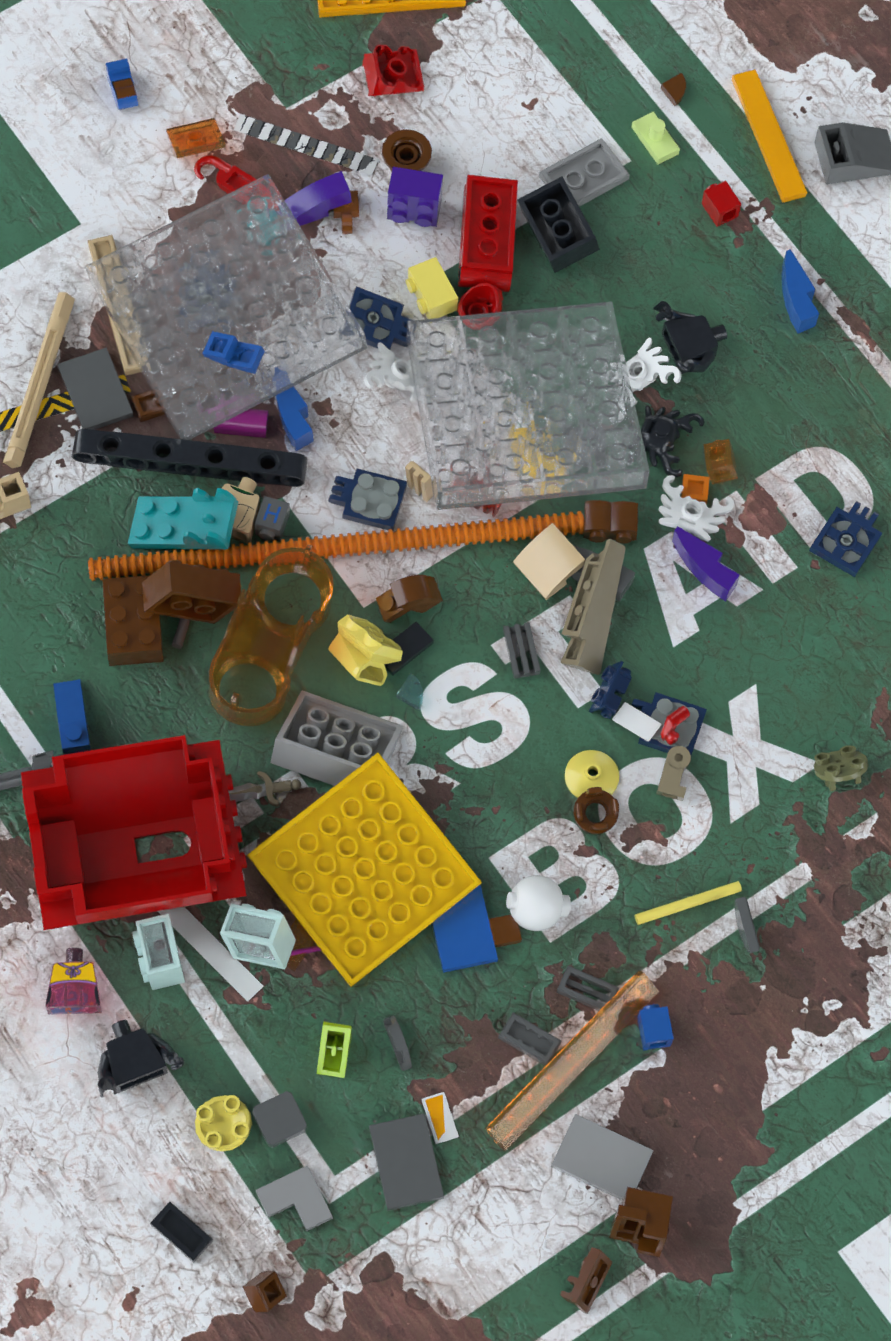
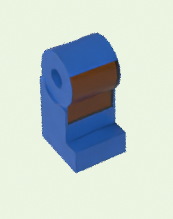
(121, 84)

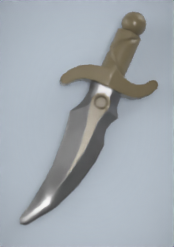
(267, 789)

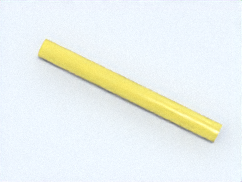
(688, 902)

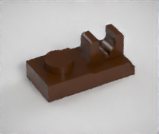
(591, 1277)

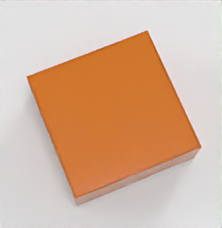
(695, 487)

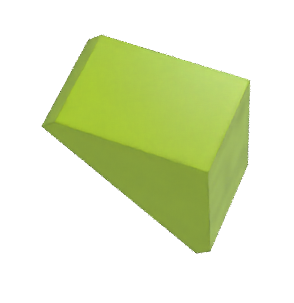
(334, 1049)

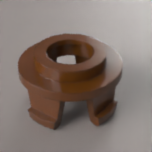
(599, 796)

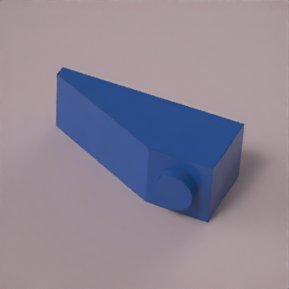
(71, 717)

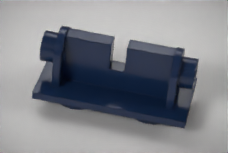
(614, 680)

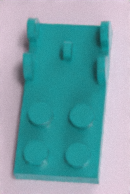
(184, 521)

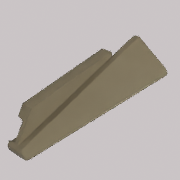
(593, 608)

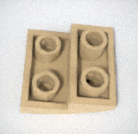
(549, 561)

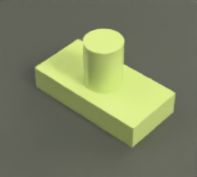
(655, 137)

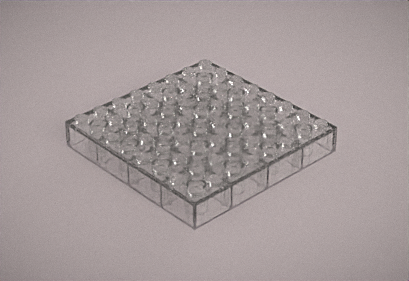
(234, 272)
(526, 405)

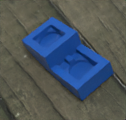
(232, 353)

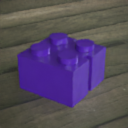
(414, 197)

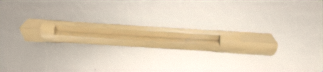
(39, 380)

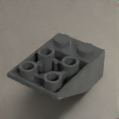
(853, 152)

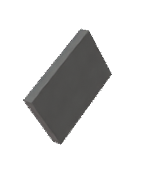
(95, 390)
(406, 1162)

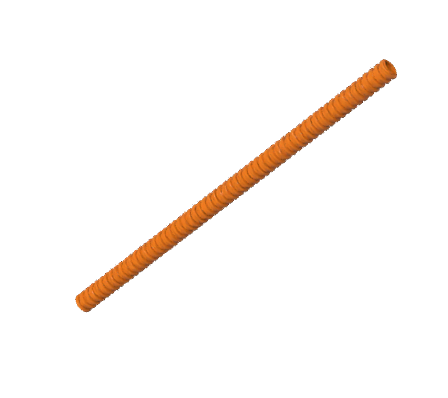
(342, 545)

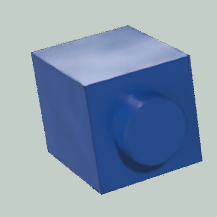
(655, 1027)

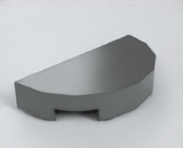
(745, 925)
(398, 1042)

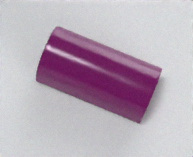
(249, 423)

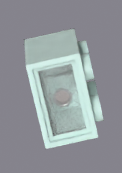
(258, 935)
(160, 953)

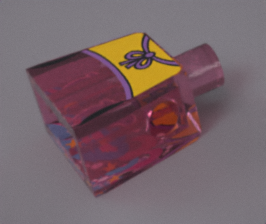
(73, 986)

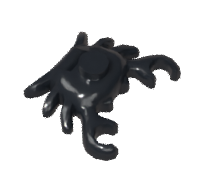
(661, 432)

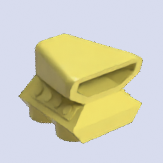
(364, 649)

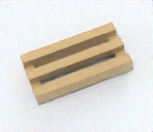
(420, 480)

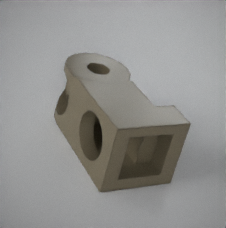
(675, 763)

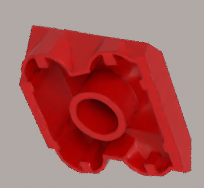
(392, 71)

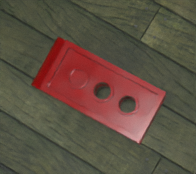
(487, 232)

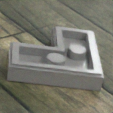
(296, 1190)

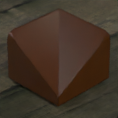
(264, 1291)

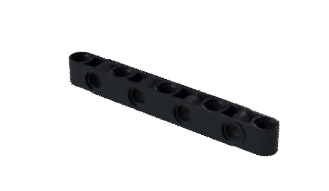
(189, 457)

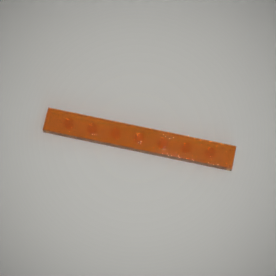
(571, 1060)

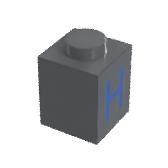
(272, 519)

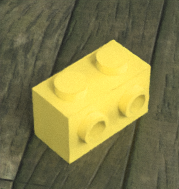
(432, 289)

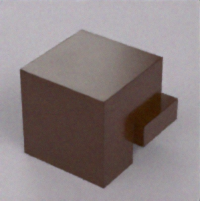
(643, 1220)

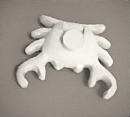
(646, 367)
(391, 371)
(690, 513)

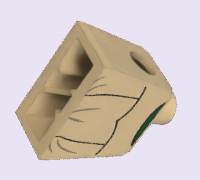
(247, 509)

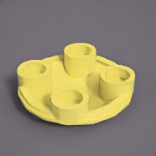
(223, 1123)

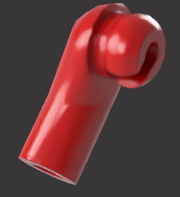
(672, 721)

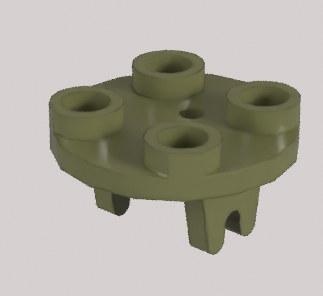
(840, 766)

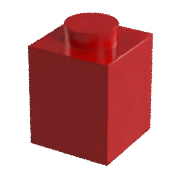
(721, 203)

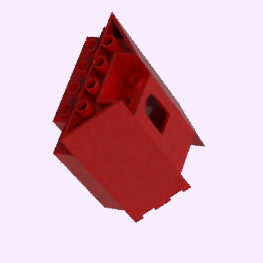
(101, 800)

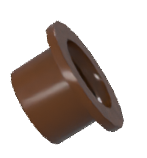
(407, 150)

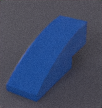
(798, 294)
(293, 414)

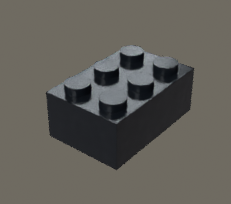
(558, 224)

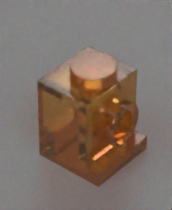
(720, 461)

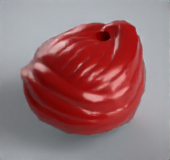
(480, 300)

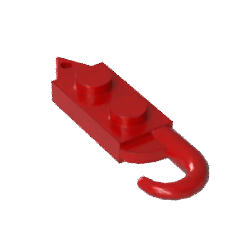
(228, 177)

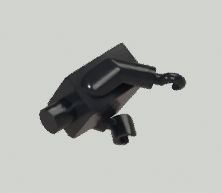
(689, 338)
(134, 1059)

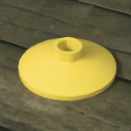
(577, 774)

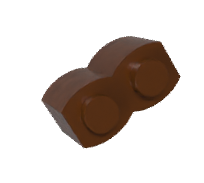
(610, 521)

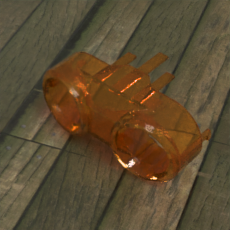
(262, 641)

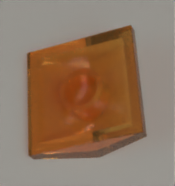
(195, 138)

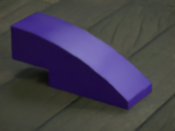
(319, 197)
(705, 563)

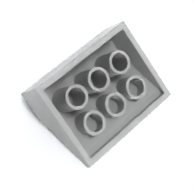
(331, 739)

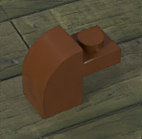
(409, 593)

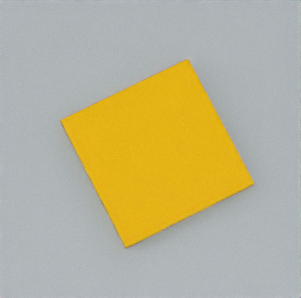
(364, 869)

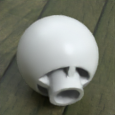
(537, 903)

